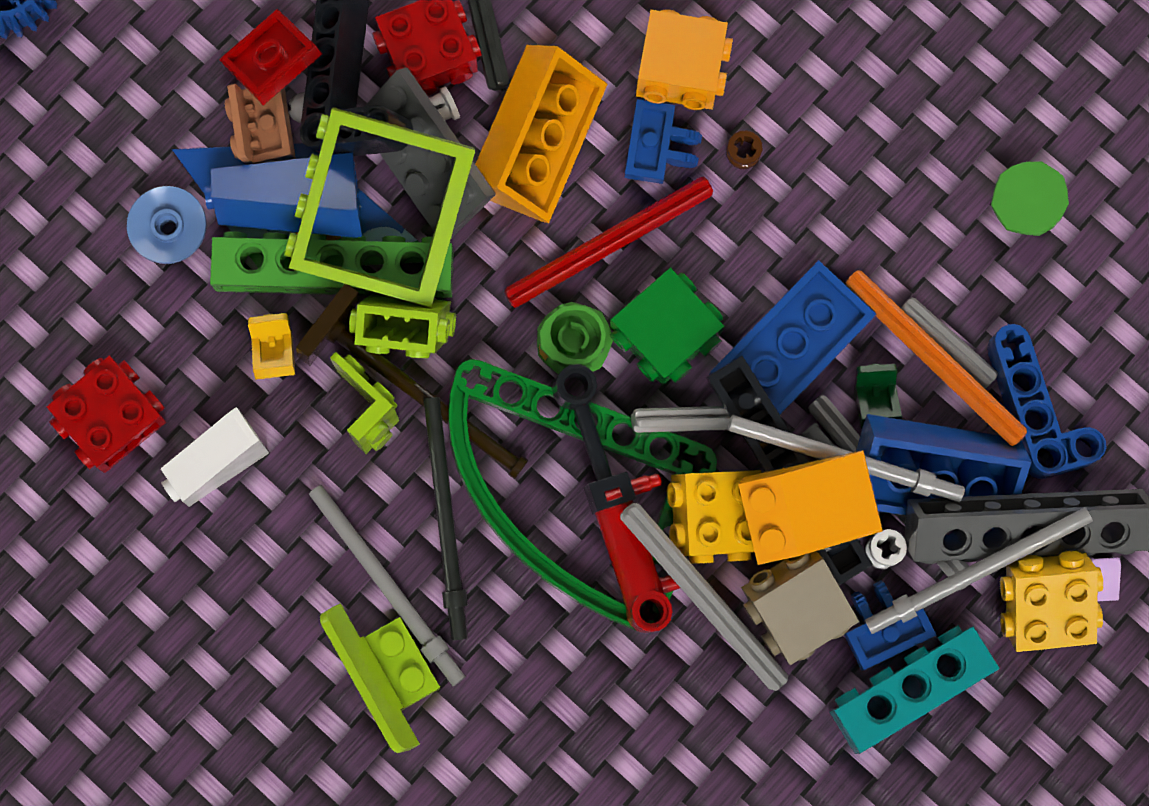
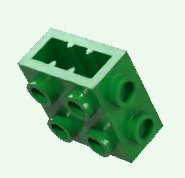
(667, 327)

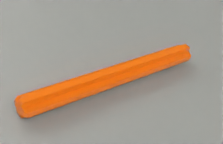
(937, 359)

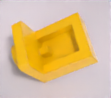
(271, 346)

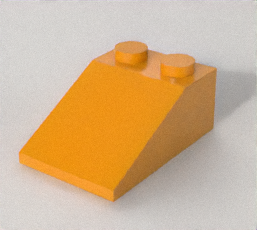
(809, 506)

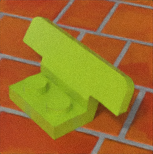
(385, 672)

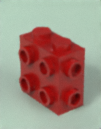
(428, 42)
(105, 413)

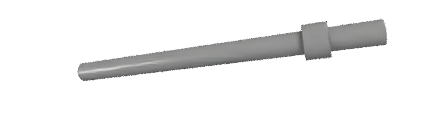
(921, 481)
(905, 607)
(433, 647)

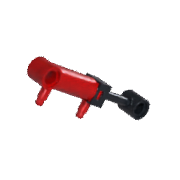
(607, 500)

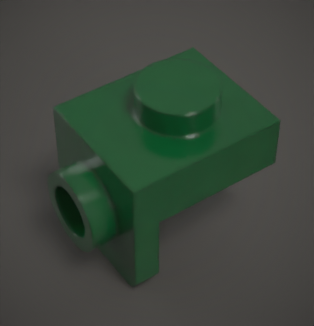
(877, 391)

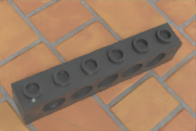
(932, 518)

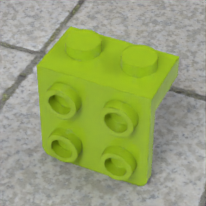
(374, 425)

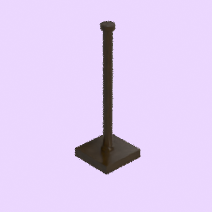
(332, 328)

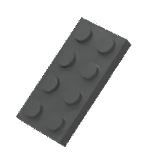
(424, 171)

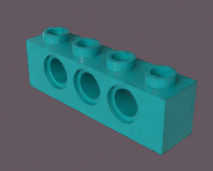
(972, 665)

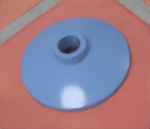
(161, 207)

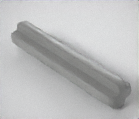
(950, 342)
(679, 419)

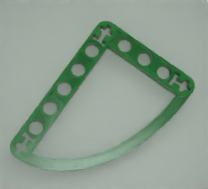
(563, 423)

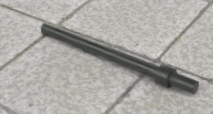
(454, 598)

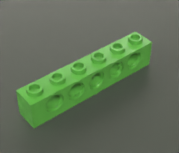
(234, 247)

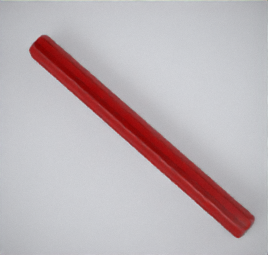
(608, 242)

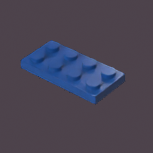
(801, 335)

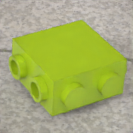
(394, 323)

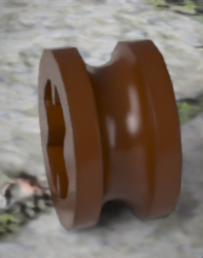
(732, 150)

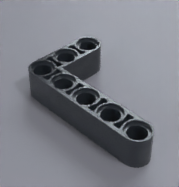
(335, 80)

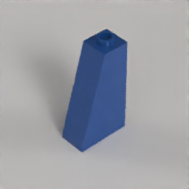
(270, 191)

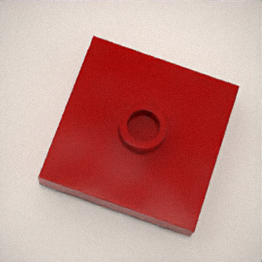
(270, 57)

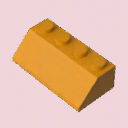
(539, 130)

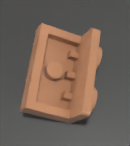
(259, 131)

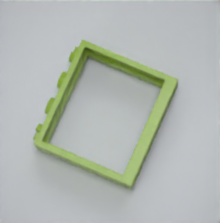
(309, 204)

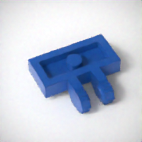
(651, 140)
(874, 648)

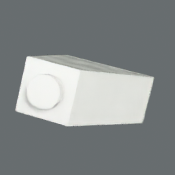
(213, 459)

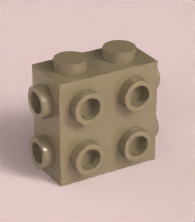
(798, 606)

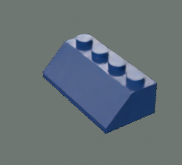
(963, 457)

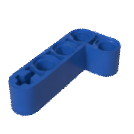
(1038, 401)

